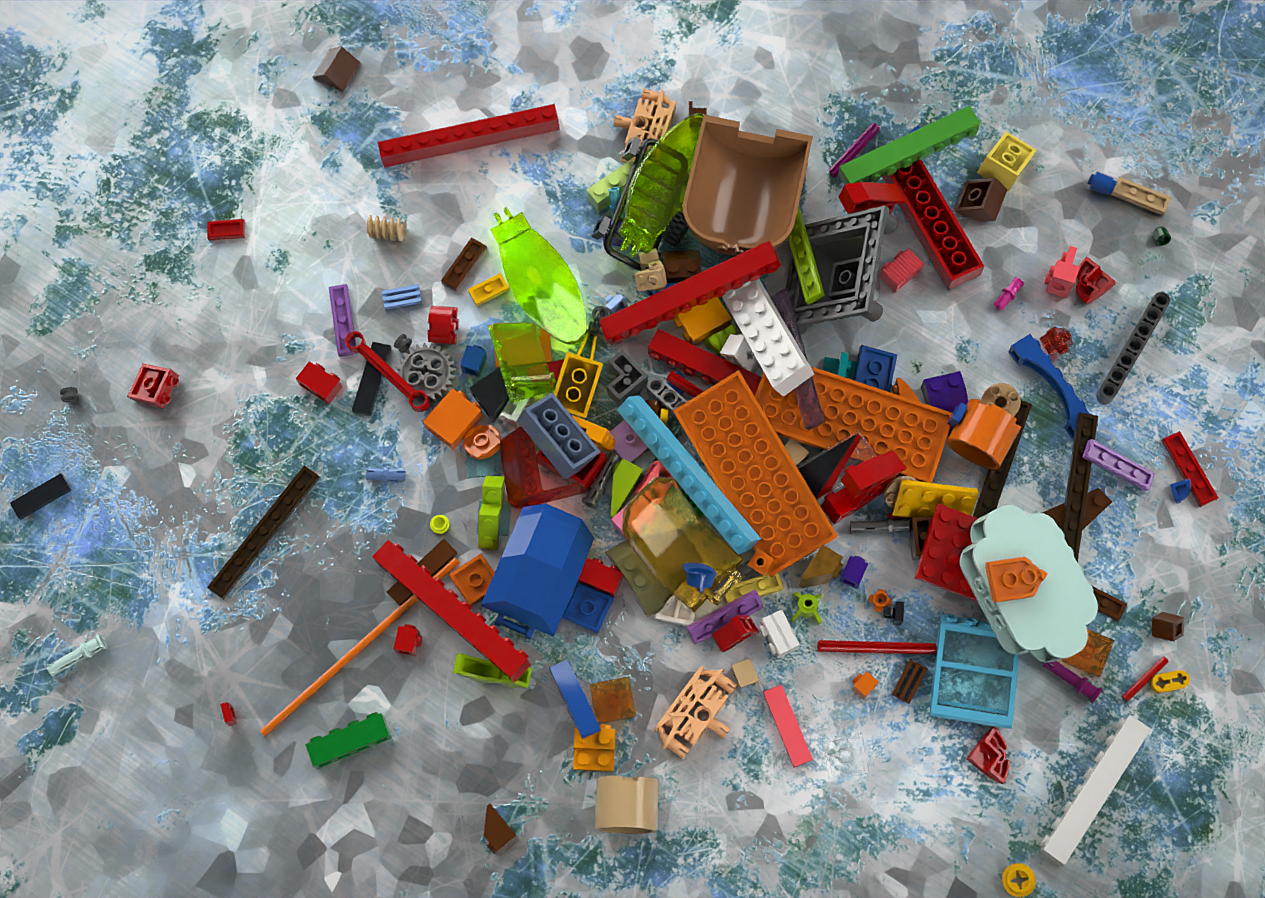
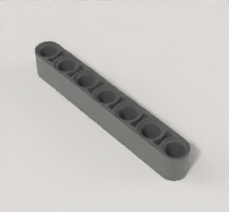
(1136, 340)

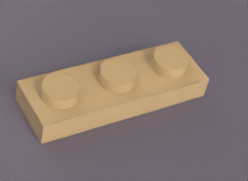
(1141, 196)

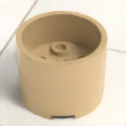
(627, 805)

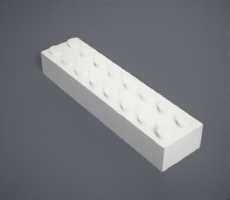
(768, 336)

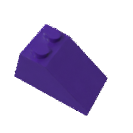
(945, 392)

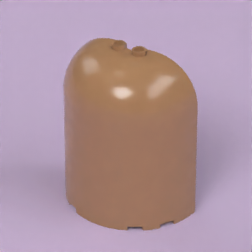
(744, 186)

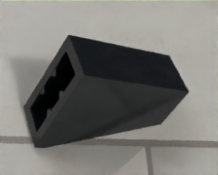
(491, 394)

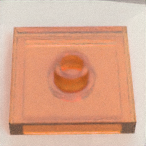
(1093, 655)
(612, 700)

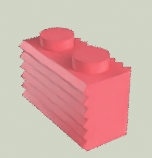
(901, 269)

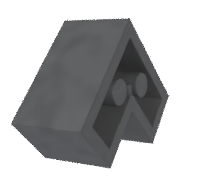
(629, 378)

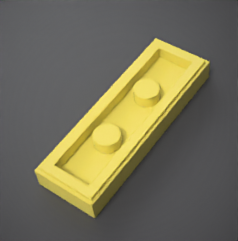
(762, 584)

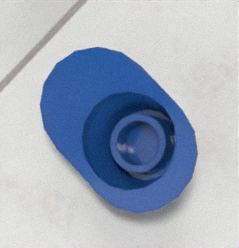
(699, 575)

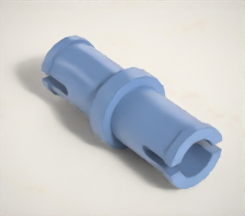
(385, 474)

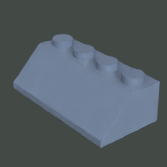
(558, 435)

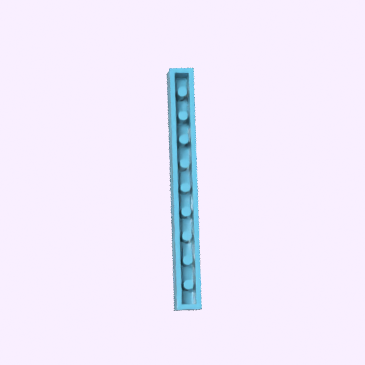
(689, 474)

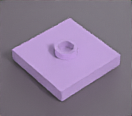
(628, 443)

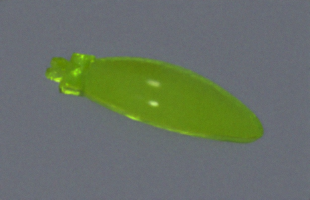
(659, 185)
(540, 279)

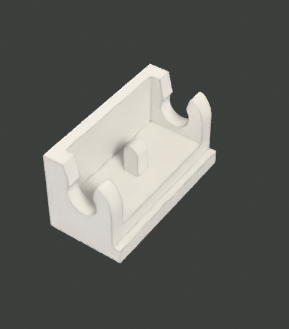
(514, 410)

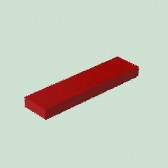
(1189, 468)

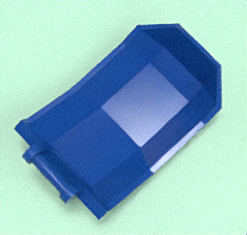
(538, 569)

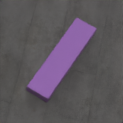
(342, 318)
(1118, 465)
(712, 622)

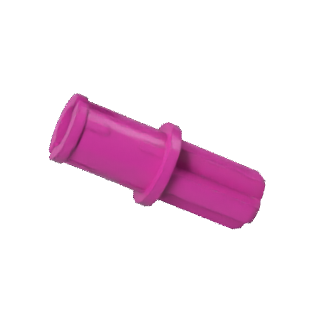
(1008, 293)

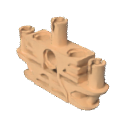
(644, 116)
(686, 702)

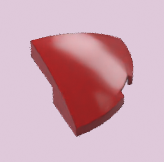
(1092, 281)
(990, 756)

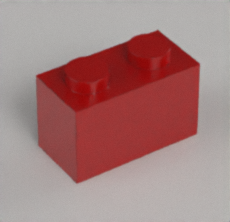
(319, 382)
(601, 577)

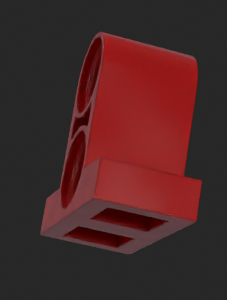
(735, 632)

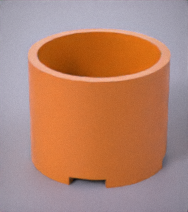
(984, 434)

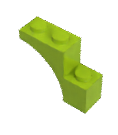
(490, 512)
(485, 672)

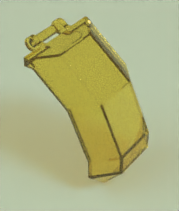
(669, 534)

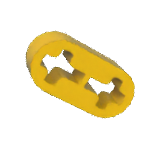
(1169, 676)

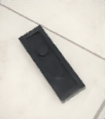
(40, 496)

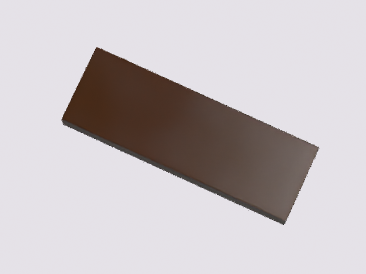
(464, 264)

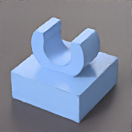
(615, 304)

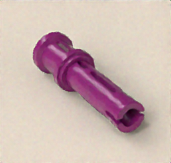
(1080, 684)

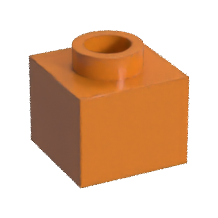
(768, 562)
(864, 684)

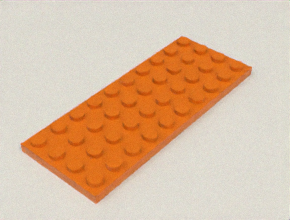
(884, 418)
(755, 471)

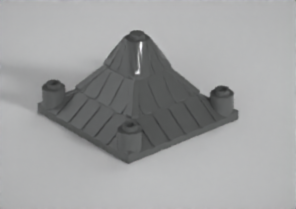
(847, 263)

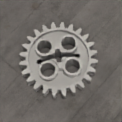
(430, 357)

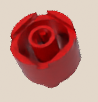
(443, 324)

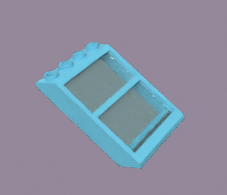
(972, 674)

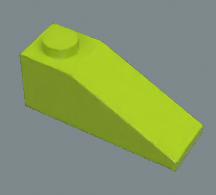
(624, 483)

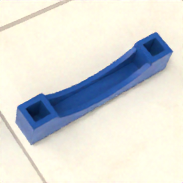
(1029, 353)

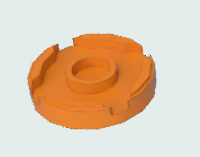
(482, 442)

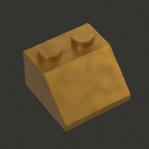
(822, 568)

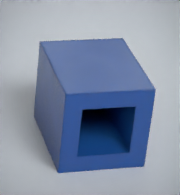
(473, 360)

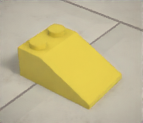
(1007, 160)

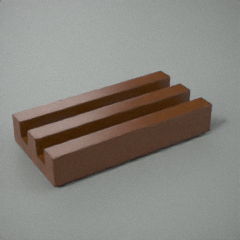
(917, 666)

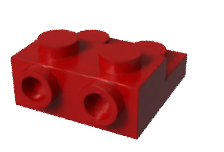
(153, 385)

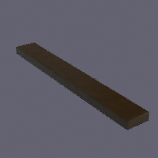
(996, 478)
(1078, 482)
(263, 532)

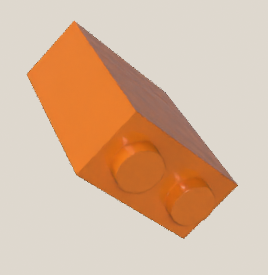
(453, 418)

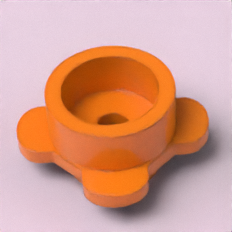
(881, 594)

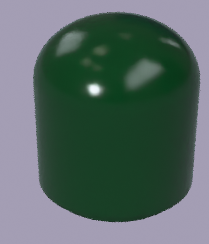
(1159, 233)

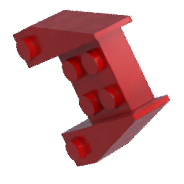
(869, 195)
(862, 485)

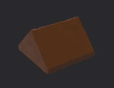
(337, 68)

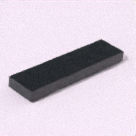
(370, 382)

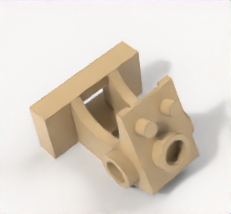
(652, 278)

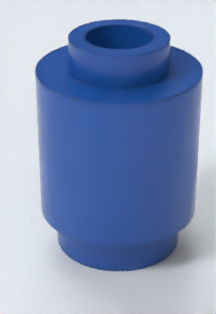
(1101, 183)

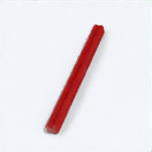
(876, 647)

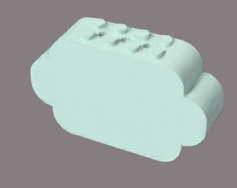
(1055, 618)

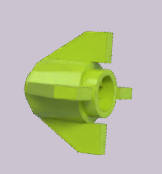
(718, 340)
(803, 610)

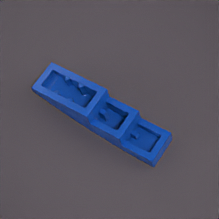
(574, 699)

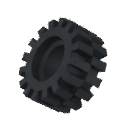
(675, 230)

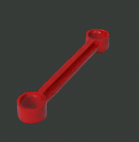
(387, 371)

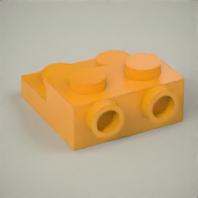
(600, 436)
(595, 751)

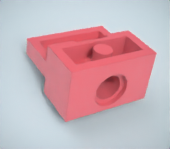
(1062, 275)

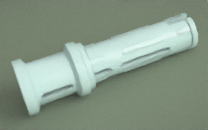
(85, 650)

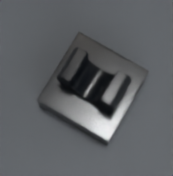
(896, 613)

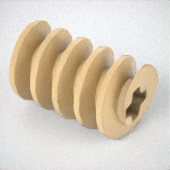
(386, 229)

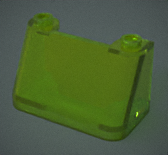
(521, 359)

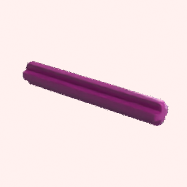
(855, 148)

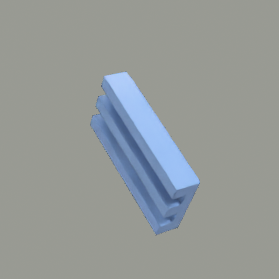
(401, 296)

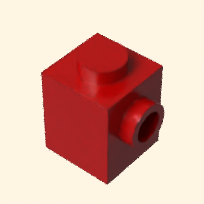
(407, 640)

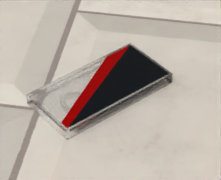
(827, 468)

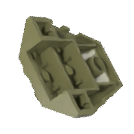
(649, 591)

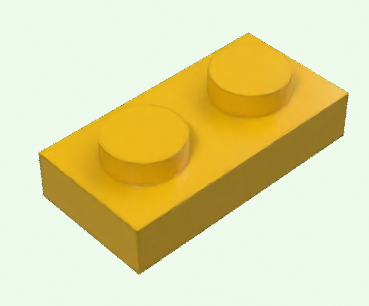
(488, 289)

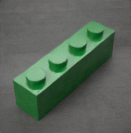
(348, 741)

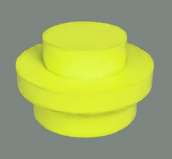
(439, 524)

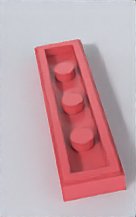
(787, 726)

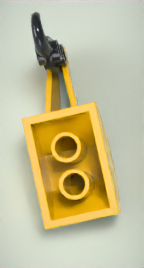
(580, 375)

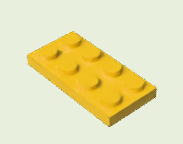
(920, 498)

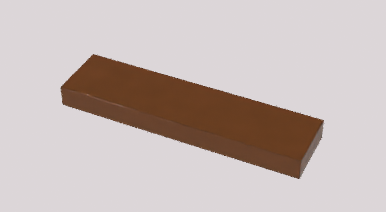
(433, 561)

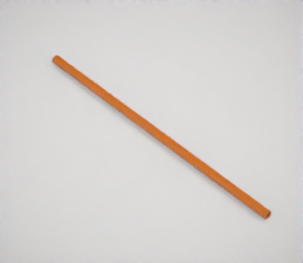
(351, 654)

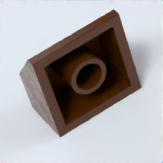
(981, 199)
(681, 265)
(497, 832)

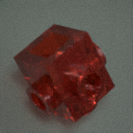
(1057, 340)

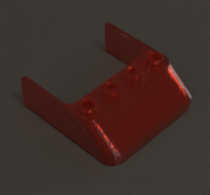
(523, 474)

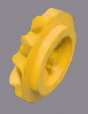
(1023, 872)

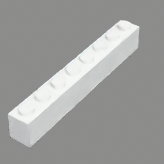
(1095, 790)

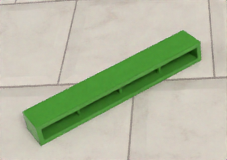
(911, 147)

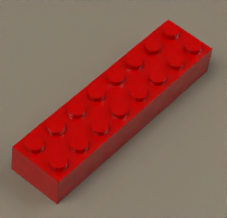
(936, 225)

